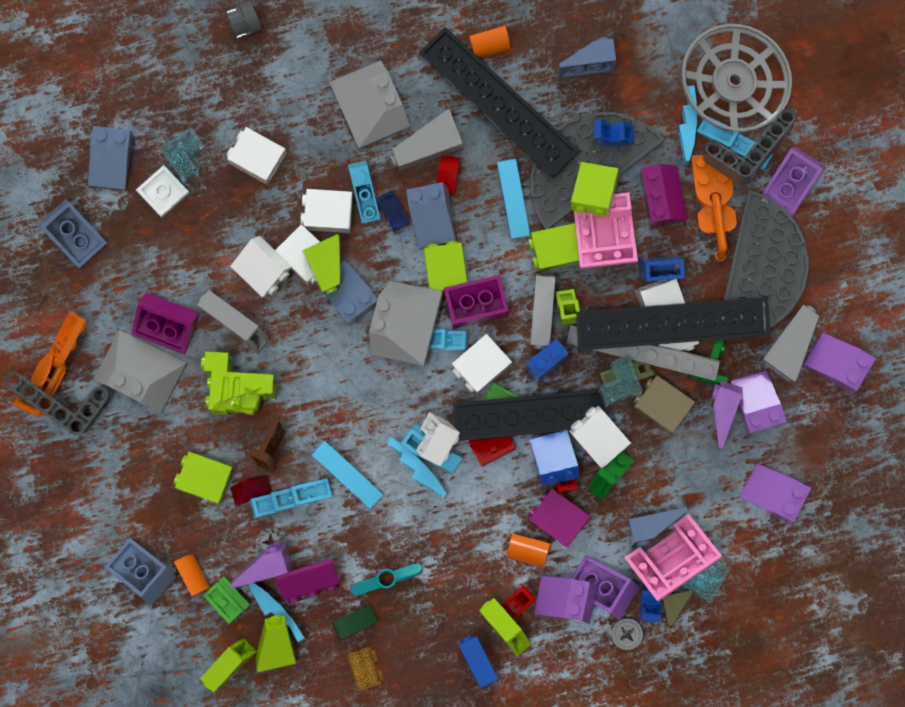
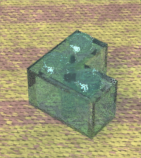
(178, 154)
(625, 384)
(707, 585)

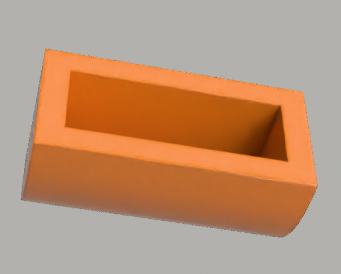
(490, 42)
(528, 550)
(192, 575)

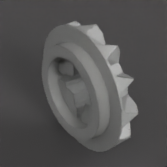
(264, 536)
(627, 624)

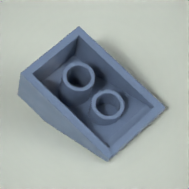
(592, 59)
(110, 157)
(431, 214)
(72, 233)
(352, 296)
(649, 527)
(140, 571)

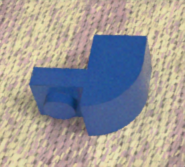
(613, 134)
(649, 608)

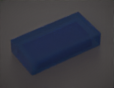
(393, 211)

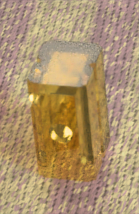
(364, 669)

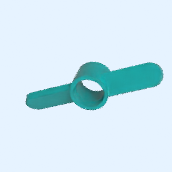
(374, 583)

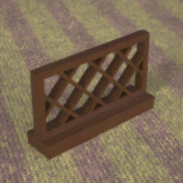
(269, 445)

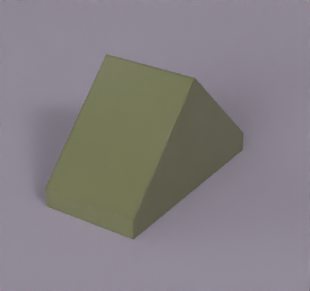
(673, 605)

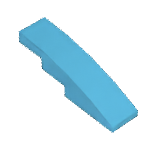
(688, 130)
(731, 140)
(513, 198)
(449, 340)
(421, 472)
(346, 474)
(291, 498)
(270, 606)

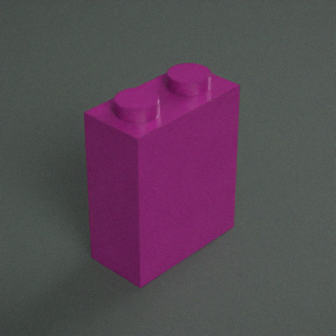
(558, 518)

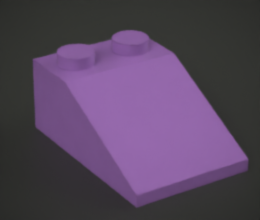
(794, 180)
(839, 362)
(726, 402)
(759, 404)
(775, 493)
(268, 564)
(613, 589)
(565, 599)

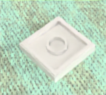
(162, 191)

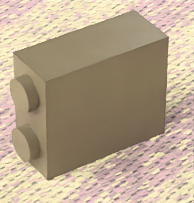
(663, 404)

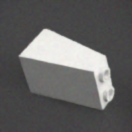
(663, 293)

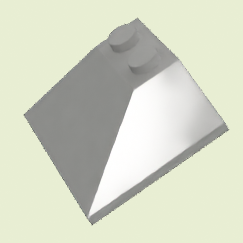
(370, 104)
(404, 322)
(140, 371)

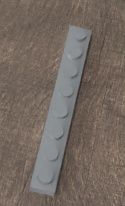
(661, 357)

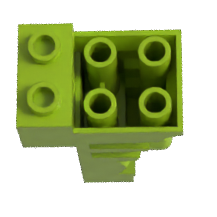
(232, 390)

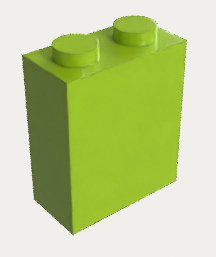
(595, 189)
(555, 248)
(445, 265)
(203, 478)

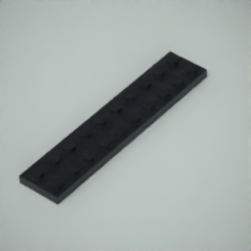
(499, 102)
(672, 323)

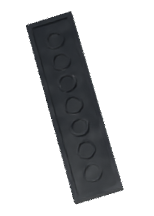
(523, 415)

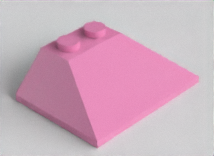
(607, 239)
(674, 558)

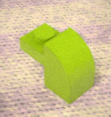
(567, 306)

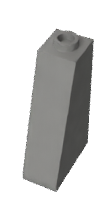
(428, 143)
(542, 310)
(233, 321)
(791, 347)

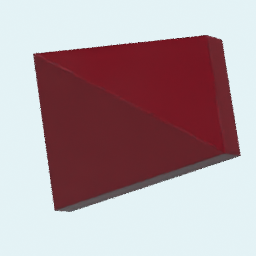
(250, 489)

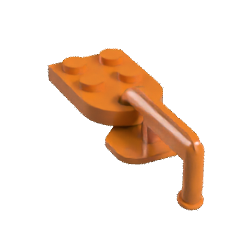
(716, 214)
(56, 357)

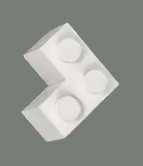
(438, 439)

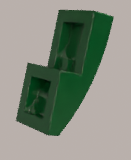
(354, 622)

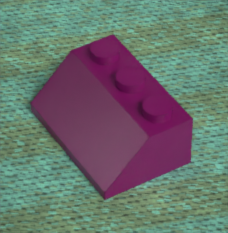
(663, 195)
(476, 302)
(164, 323)
(308, 581)

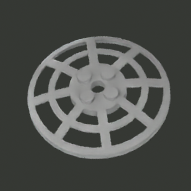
(742, 71)

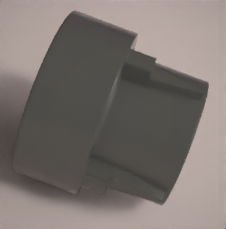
(244, 20)

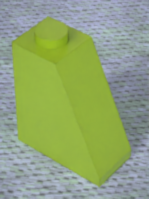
(325, 263)
(505, 627)
(275, 645)
(228, 665)

